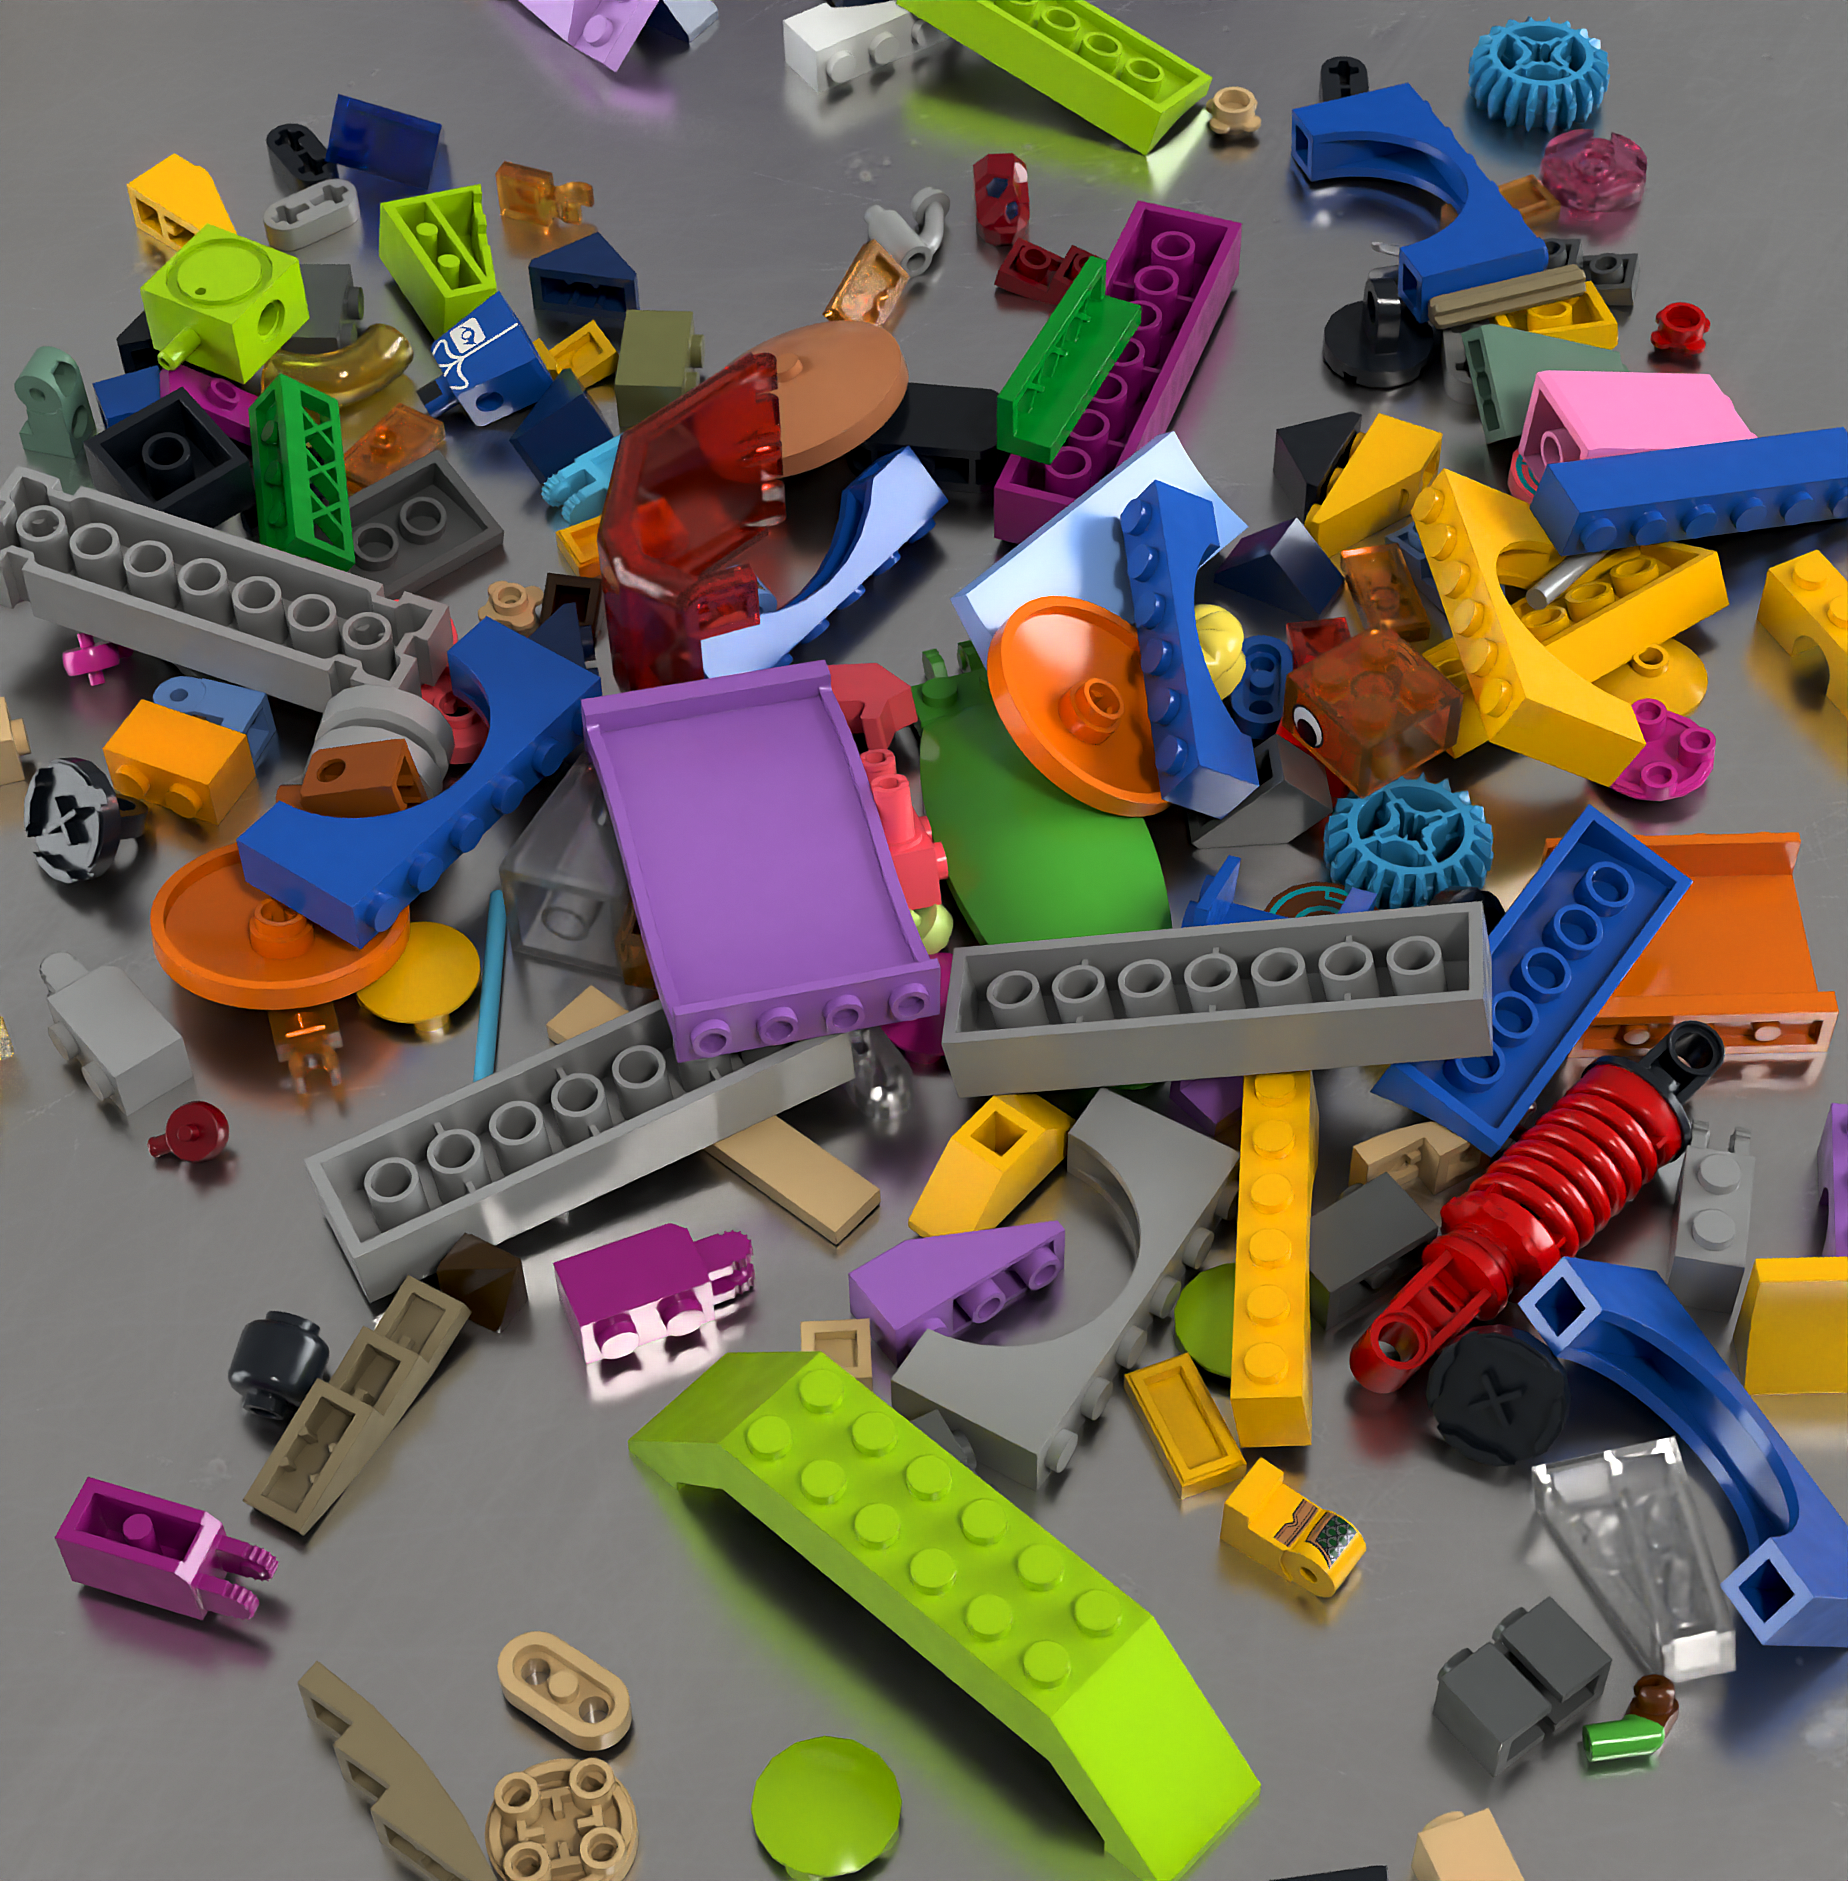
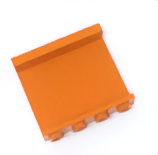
(1722, 956)

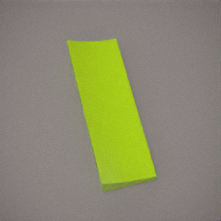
(1077, 60)

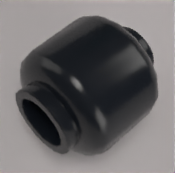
(277, 1363)

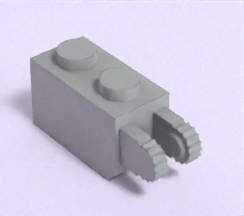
(113, 1032)
(1711, 1221)

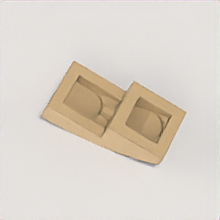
(1417, 1151)

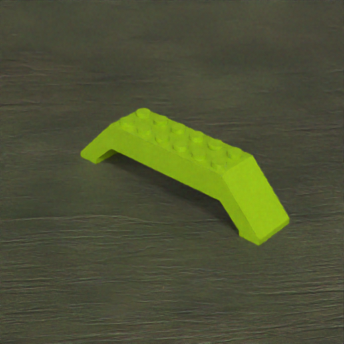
(970, 1591)

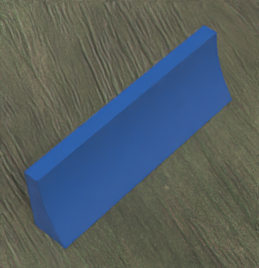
(1552, 972)

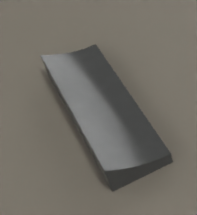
(412, 530)

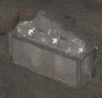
(1644, 1553)

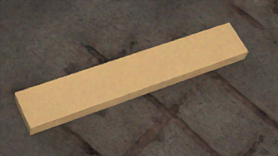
(767, 1154)

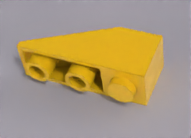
(1377, 484)

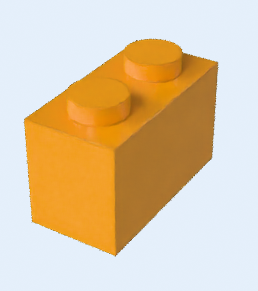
(179, 762)

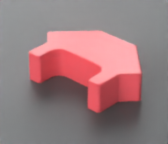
(873, 701)

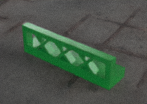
(1064, 367)
(287, 468)

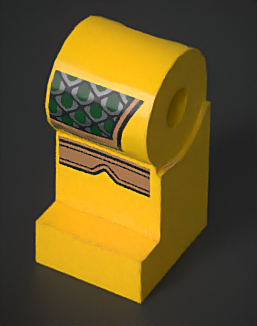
(1290, 1532)

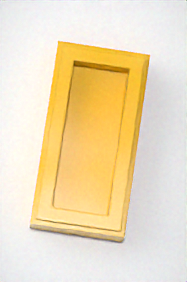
(1185, 1425)

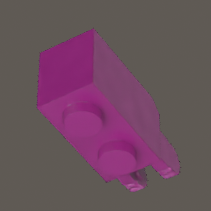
(649, 1287)
(159, 1552)

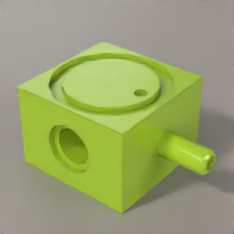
(224, 304)

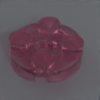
(1593, 173)

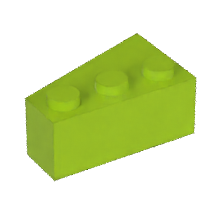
(439, 254)

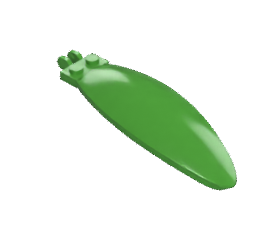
(1015, 844)

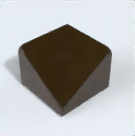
(485, 1281)

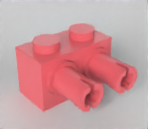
(909, 837)

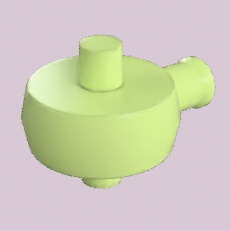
(933, 926)

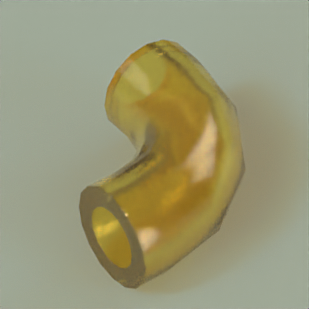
(349, 372)

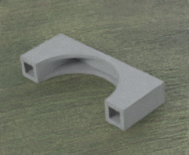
(1031, 1399)

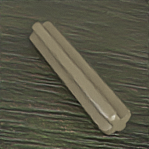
(1506, 296)

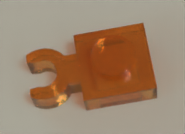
(308, 1041)

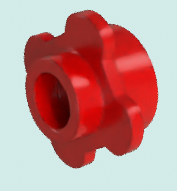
(1680, 328)

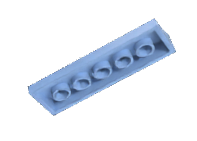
(1083, 546)

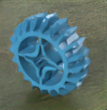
(1538, 74)
(1412, 832)

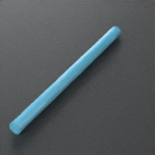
(490, 987)

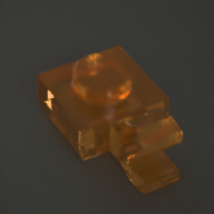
(533, 198)

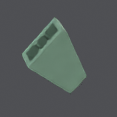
(1505, 368)

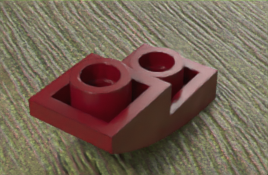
(1040, 273)

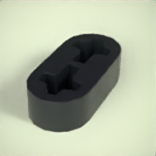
(1342, 70)
(299, 157)

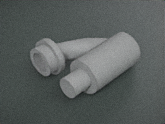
(901, 242)

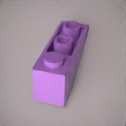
(951, 1281)

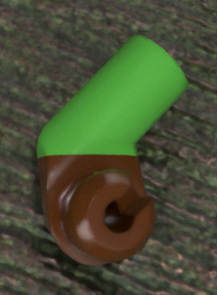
(1642, 1726)

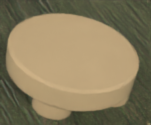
(562, 1824)

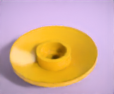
(1663, 673)

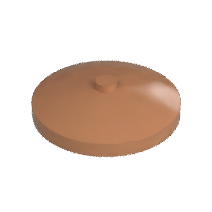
(833, 388)

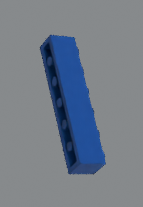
(1693, 491)

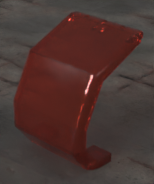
(681, 504)

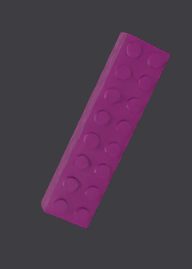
(1181, 275)

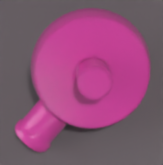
(93, 657)

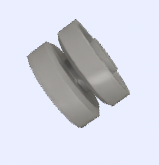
(388, 713)

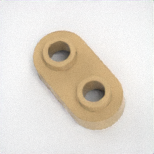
(570, 1692)

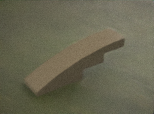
(358, 1408)
(410, 1805)

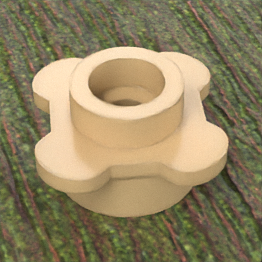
(1233, 111)
(512, 605)

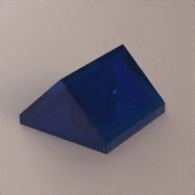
(384, 142)

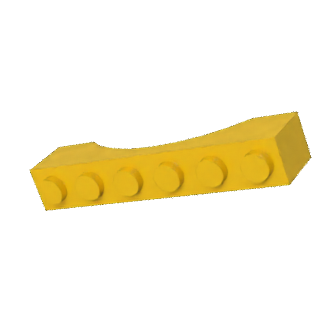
(1271, 1297)

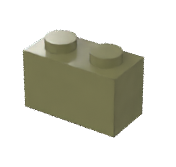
(656, 362)

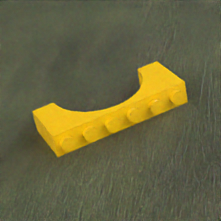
(1520, 688)

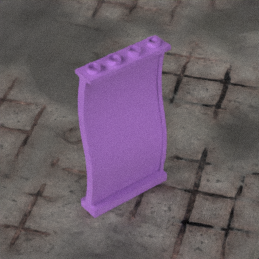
(757, 861)

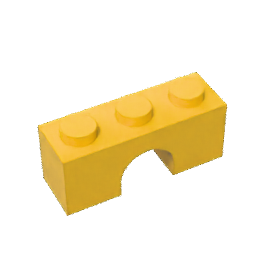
(1807, 608)

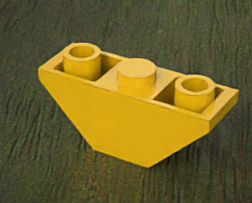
(992, 1165)

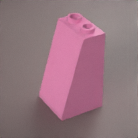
(1622, 414)

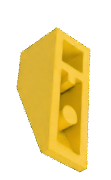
(176, 202)

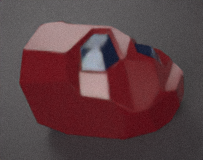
(1001, 198)

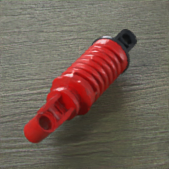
(1543, 1199)

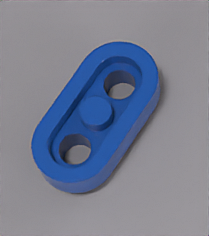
(1260, 694)

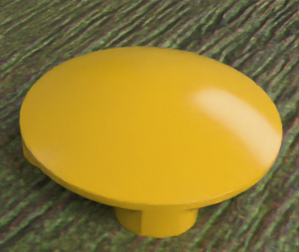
(428, 979)

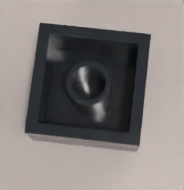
(173, 462)

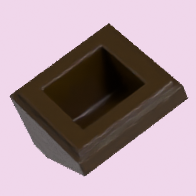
(583, 591)

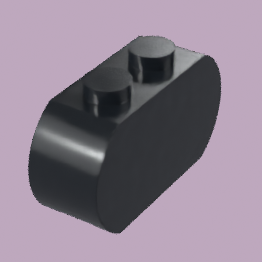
(949, 433)

